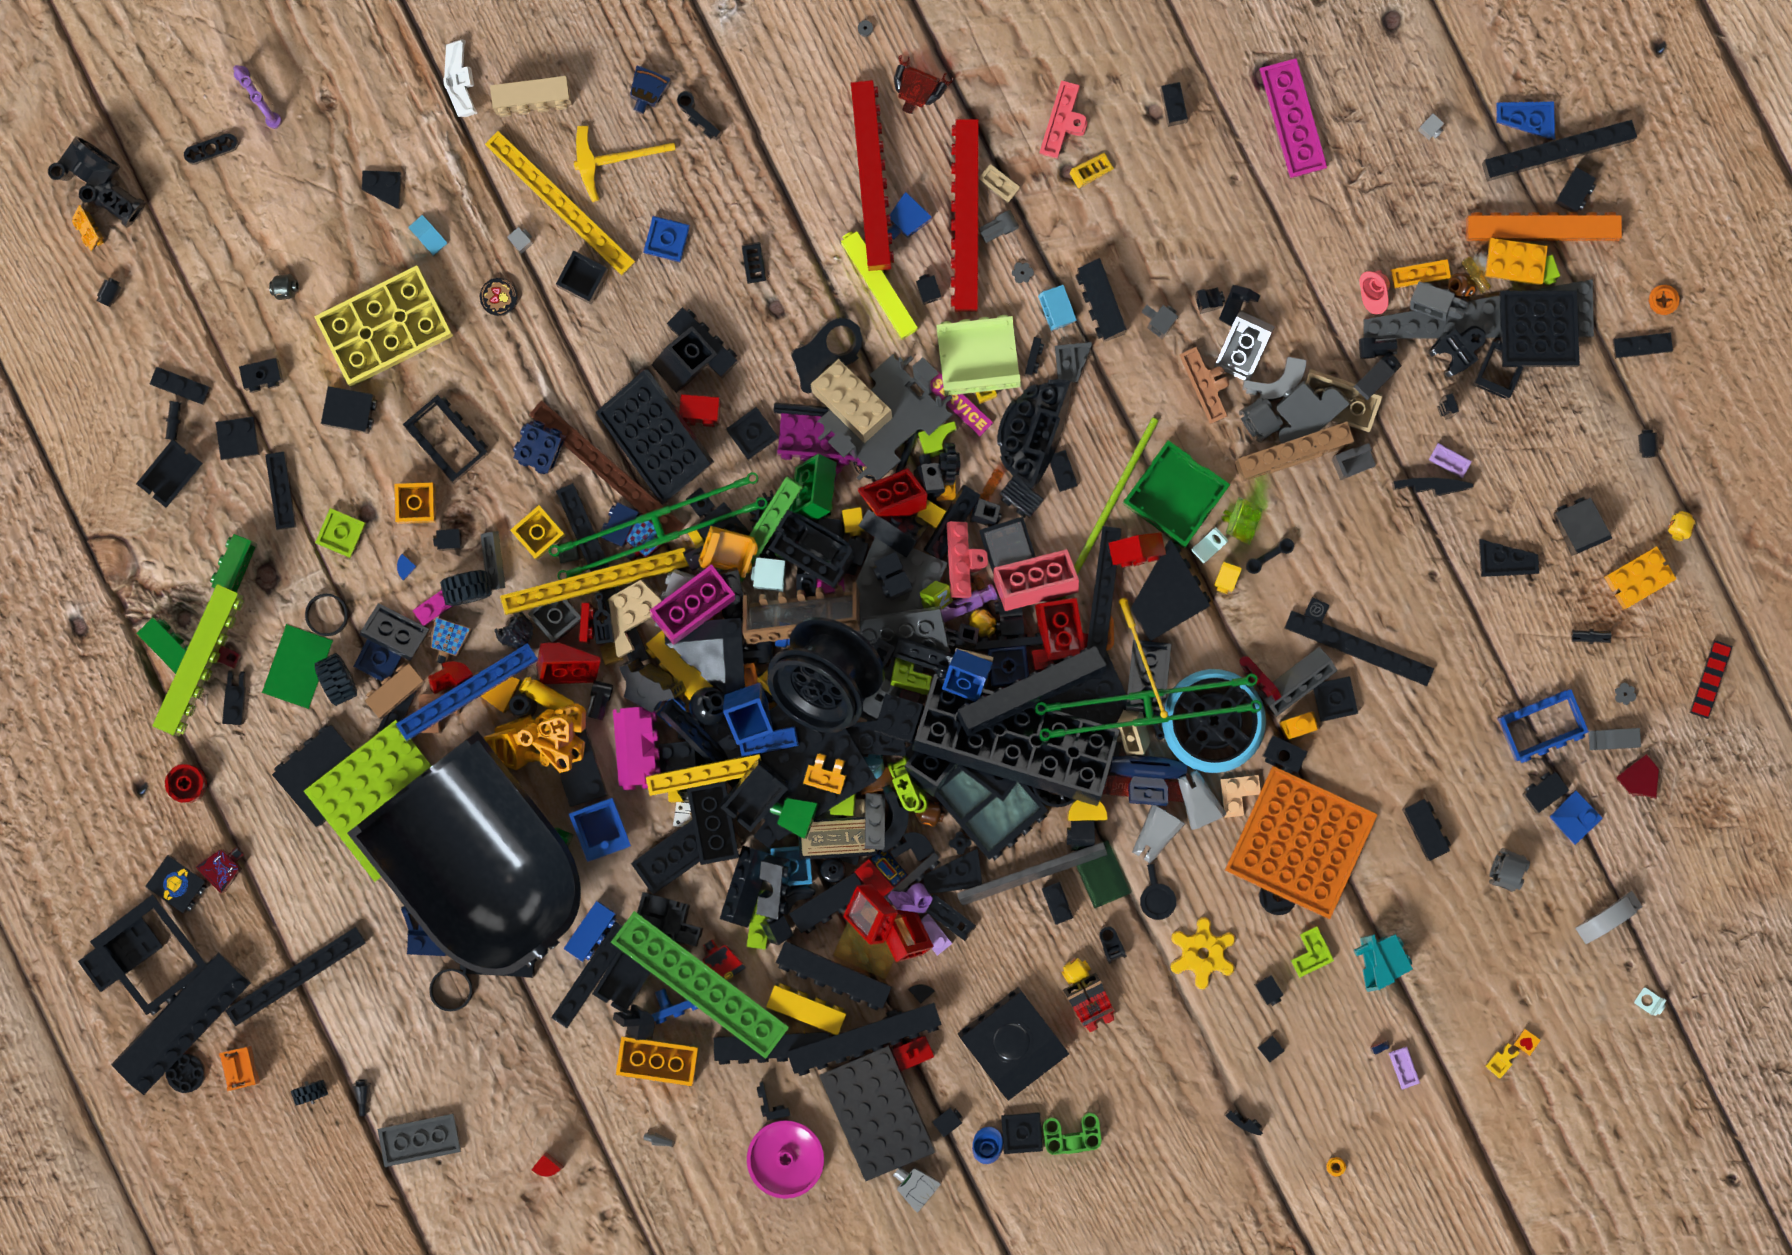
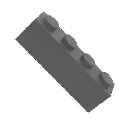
(1300, 680)

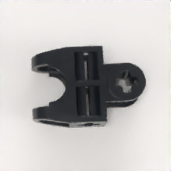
(1447, 345)

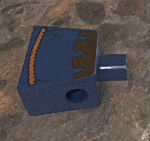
(648, 88)

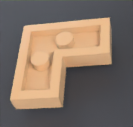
(1234, 789)

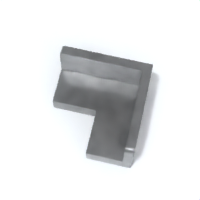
(1353, 461)

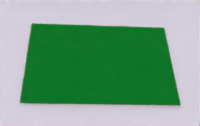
(293, 667)

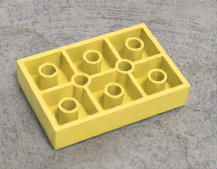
(383, 326)

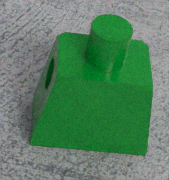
(796, 815)

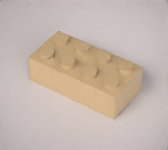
(531, 95)
(851, 401)

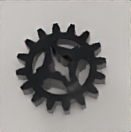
(949, 463)

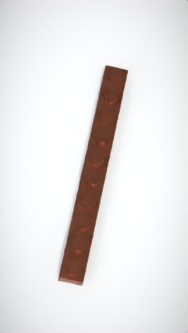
(604, 467)

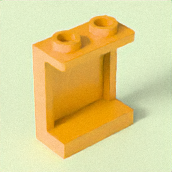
(728, 550)

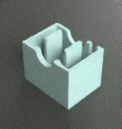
(769, 574)

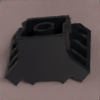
(649, 684)

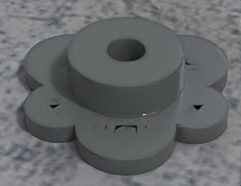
(1028, 272)
(1630, 695)

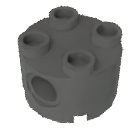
(1260, 419)
(1508, 870)

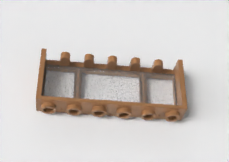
(778, 618)

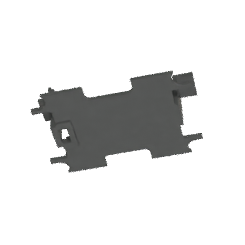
(908, 416)

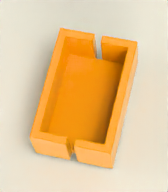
(1640, 578)

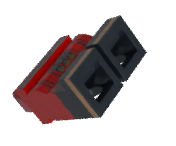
(1090, 1009)

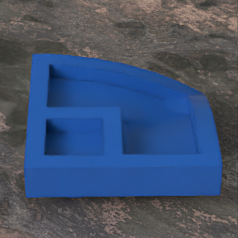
(1575, 817)

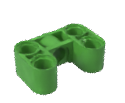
(1072, 1142)

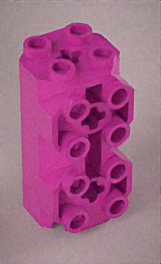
(635, 746)

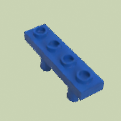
(667, 1009)

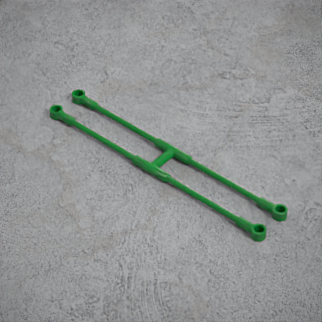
(654, 516)
(1150, 718)

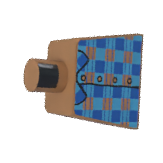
(448, 639)

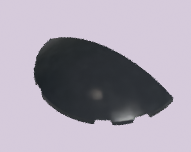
(1033, 429)

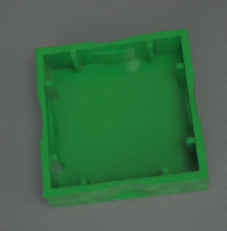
(1176, 494)

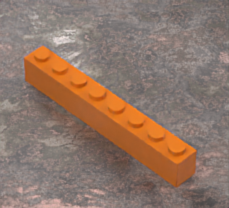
(1544, 227)

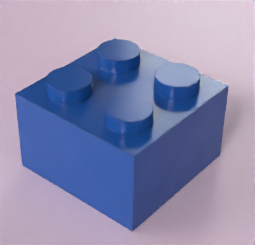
(967, 675)

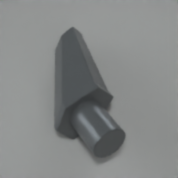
(658, 1140)

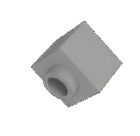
(1431, 127)
(520, 239)

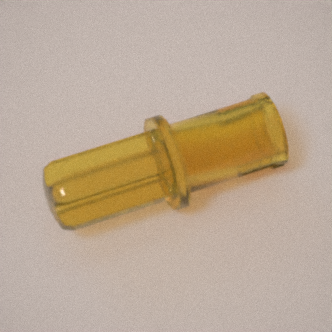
(1476, 274)

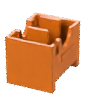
(239, 1068)

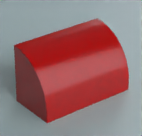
(547, 1166)

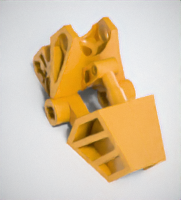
(517, 739)

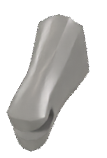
(1200, 801)
(1157, 832)

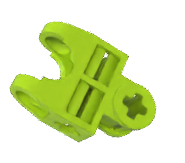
(906, 787)

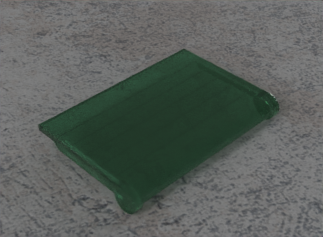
(1103, 878)

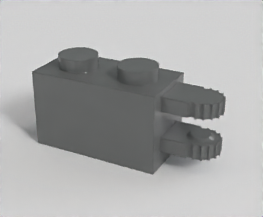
(1436, 302)

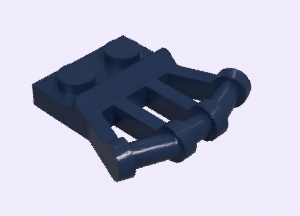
(418, 941)

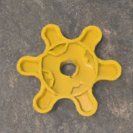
(1203, 939)

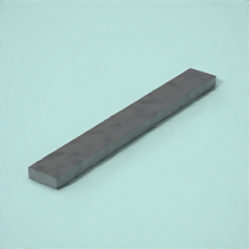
(1032, 873)

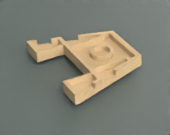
(629, 610)

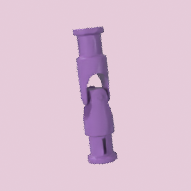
(976, 600)

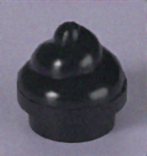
(766, 553)

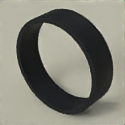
(307, 615)
(431, 990)

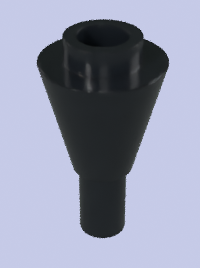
(361, 1090)

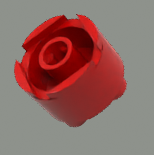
(194, 790)

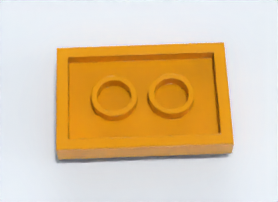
(1516, 261)

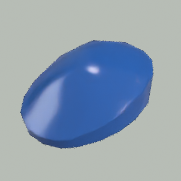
(987, 1145)

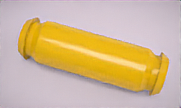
(544, 695)

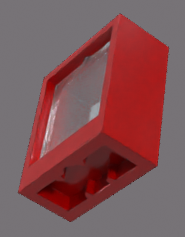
(870, 914)

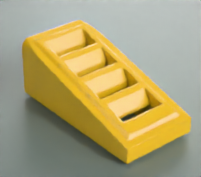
(1076, 176)

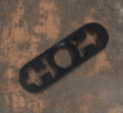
(199, 158)

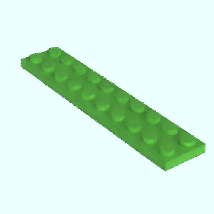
(699, 984)

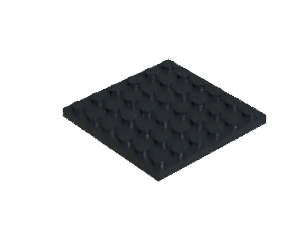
(793, 764)

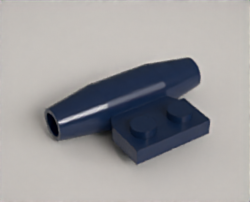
(1148, 776)

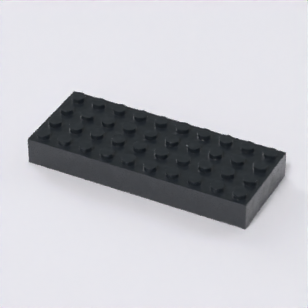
(1013, 750)

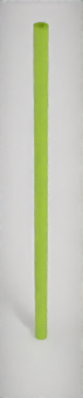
(1114, 496)

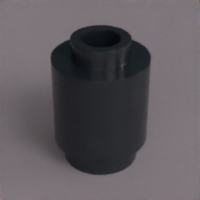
(108, 292)
(1648, 444)

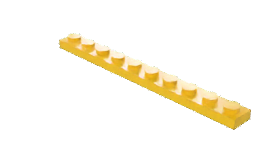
(560, 203)
(593, 581)

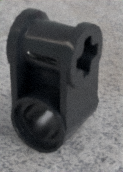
(1112, 945)

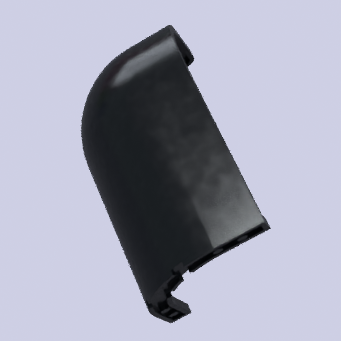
(475, 861)

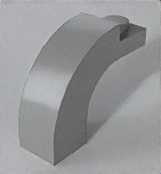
(1291, 377)
(1609, 918)

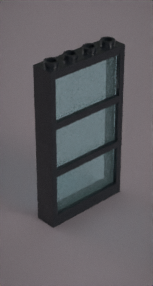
(985, 817)

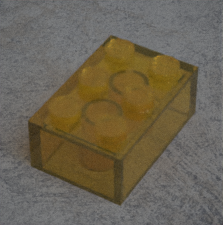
(857, 951)

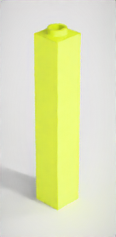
(879, 286)

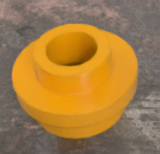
(1342, 1166)

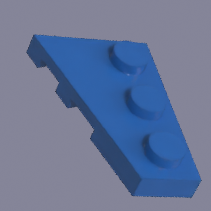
(1528, 117)

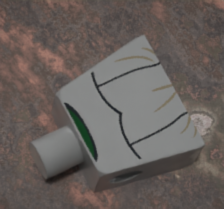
(916, 1187)

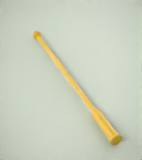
(1131, 624)

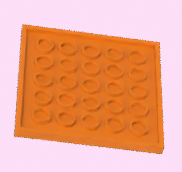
(1301, 842)

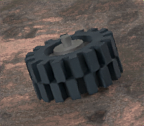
(309, 1092)

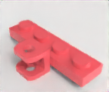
(1063, 120)
(962, 560)

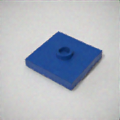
(666, 239)

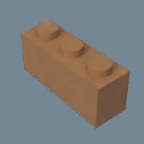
(394, 690)

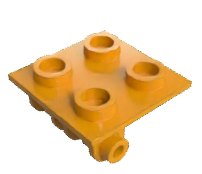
(84, 223)

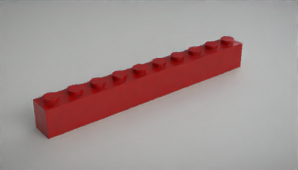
(870, 175)
(966, 216)

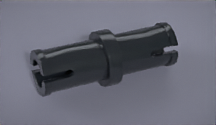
(173, 420)
(1591, 636)

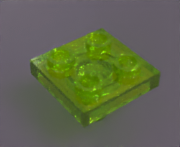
(1243, 520)

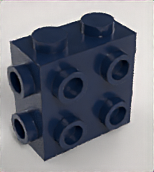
(539, 447)

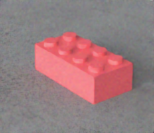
(1036, 580)

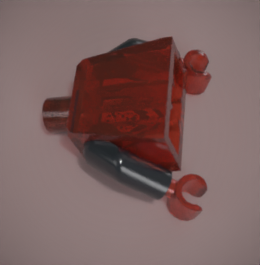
(917, 86)

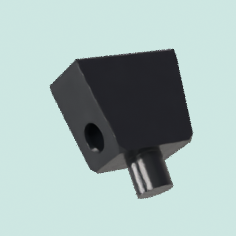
(929, 477)

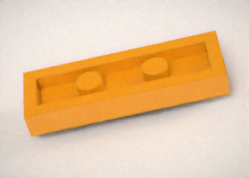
(1423, 272)

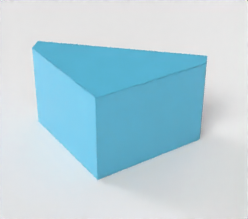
(427, 235)

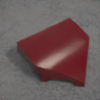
(1641, 778)

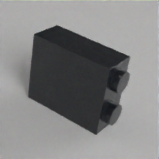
(348, 410)

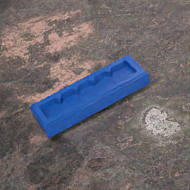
(774, 741)

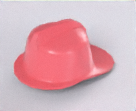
(1375, 291)

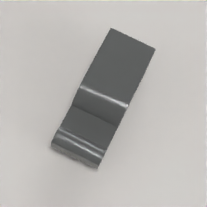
(1614, 739)

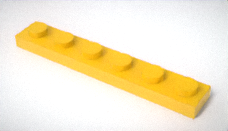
(700, 775)

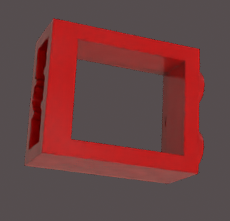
(918, 933)

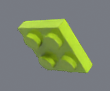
(340, 533)

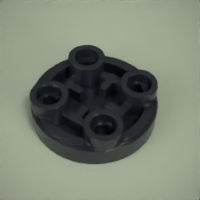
(186, 1074)

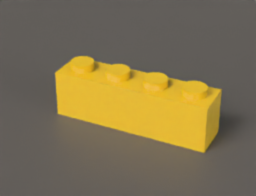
(672, 662)
(805, 1009)

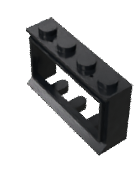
(456, 419)

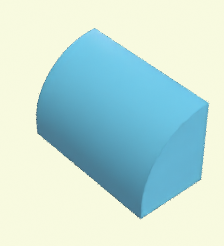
(1057, 307)

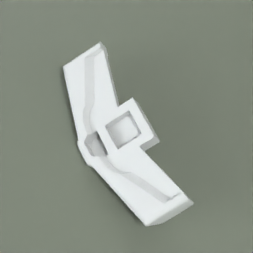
(458, 79)

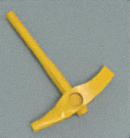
(587, 163)

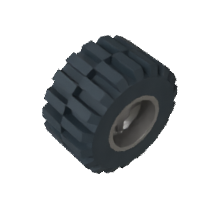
(466, 587)
(335, 679)

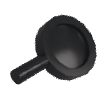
(1157, 899)

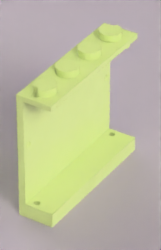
(978, 355)

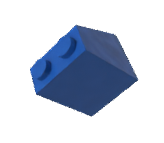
(748, 713)

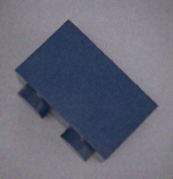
(619, 515)

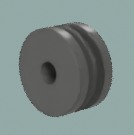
(865, 33)

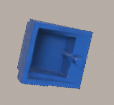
(600, 829)

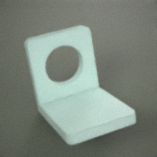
(1209, 546)
(1657, 1005)

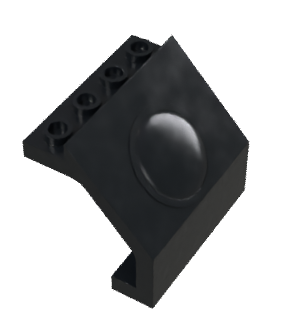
(1013, 1043)

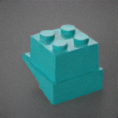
(1383, 961)

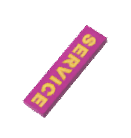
(962, 407)

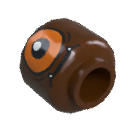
(1461, 285)
(932, 814)

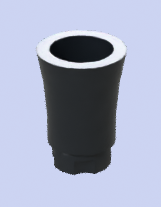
(529, 708)

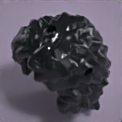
(517, 632)

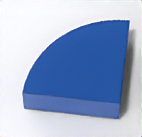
(404, 567)

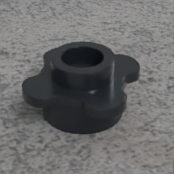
(960, 848)

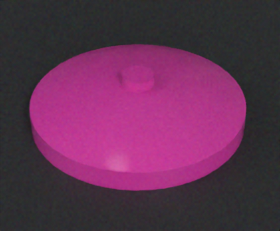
(785, 1159)

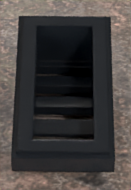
(750, 246)

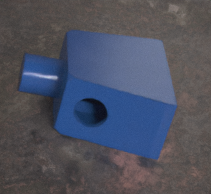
(907, 217)

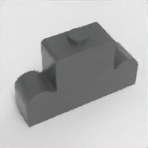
(1308, 411)

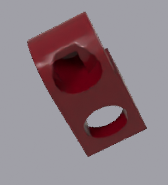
(228, 657)

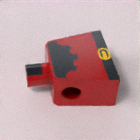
(722, 960)

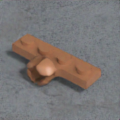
(1206, 384)

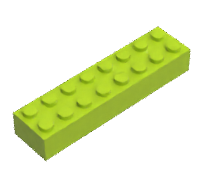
(198, 661)

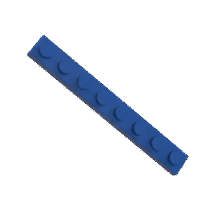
(466, 692)

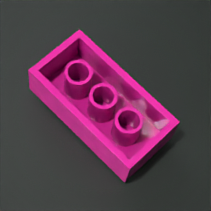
(692, 604)

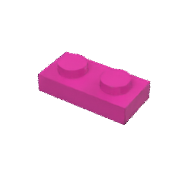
(431, 609)

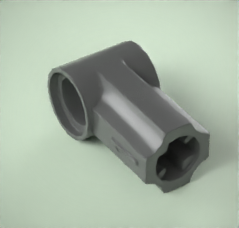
(1003, 224)

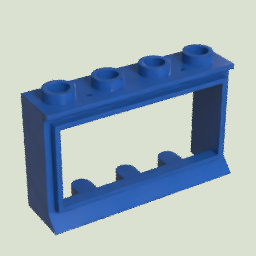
(1559, 741)

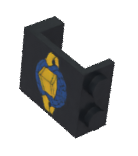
(177, 884)

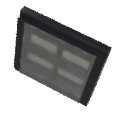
(1007, 543)

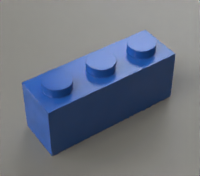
(590, 931)

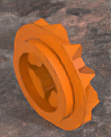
(1670, 293)

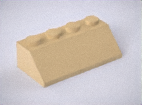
(1359, 412)

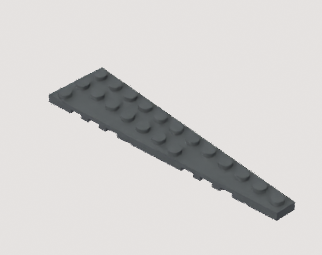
(1479, 313)

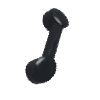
(1284, 546)

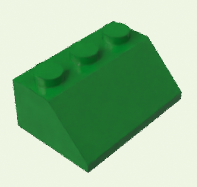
(817, 479)
(234, 563)

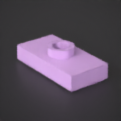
(1450, 460)
(1404, 1067)

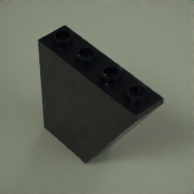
(1168, 594)

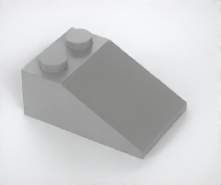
(1244, 346)

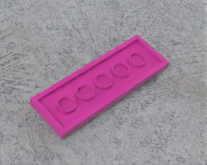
(1293, 118)

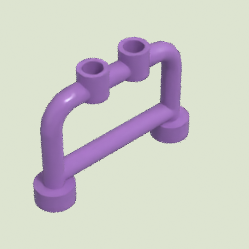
(242, 75)

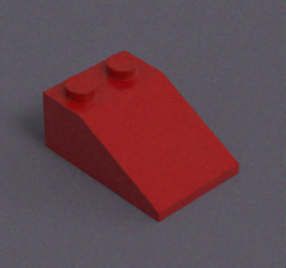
(895, 495)
(1060, 628)
(565, 664)

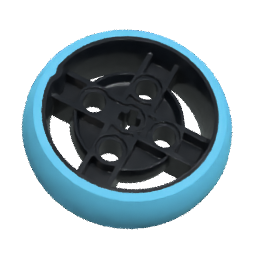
(1242, 744)

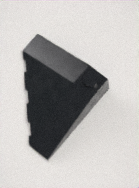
(715, 652)

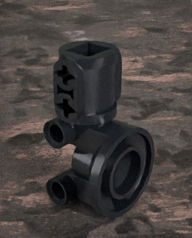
(97, 171)

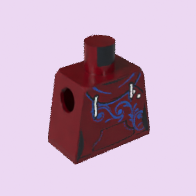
(221, 868)

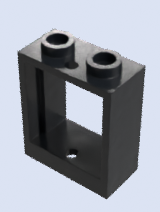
(1489, 386)

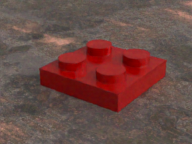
(586, 630)

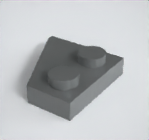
(1071, 360)

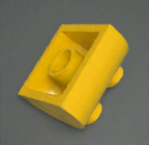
(1086, 812)

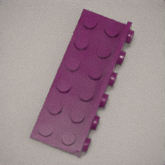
(800, 439)

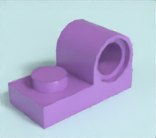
(914, 900)

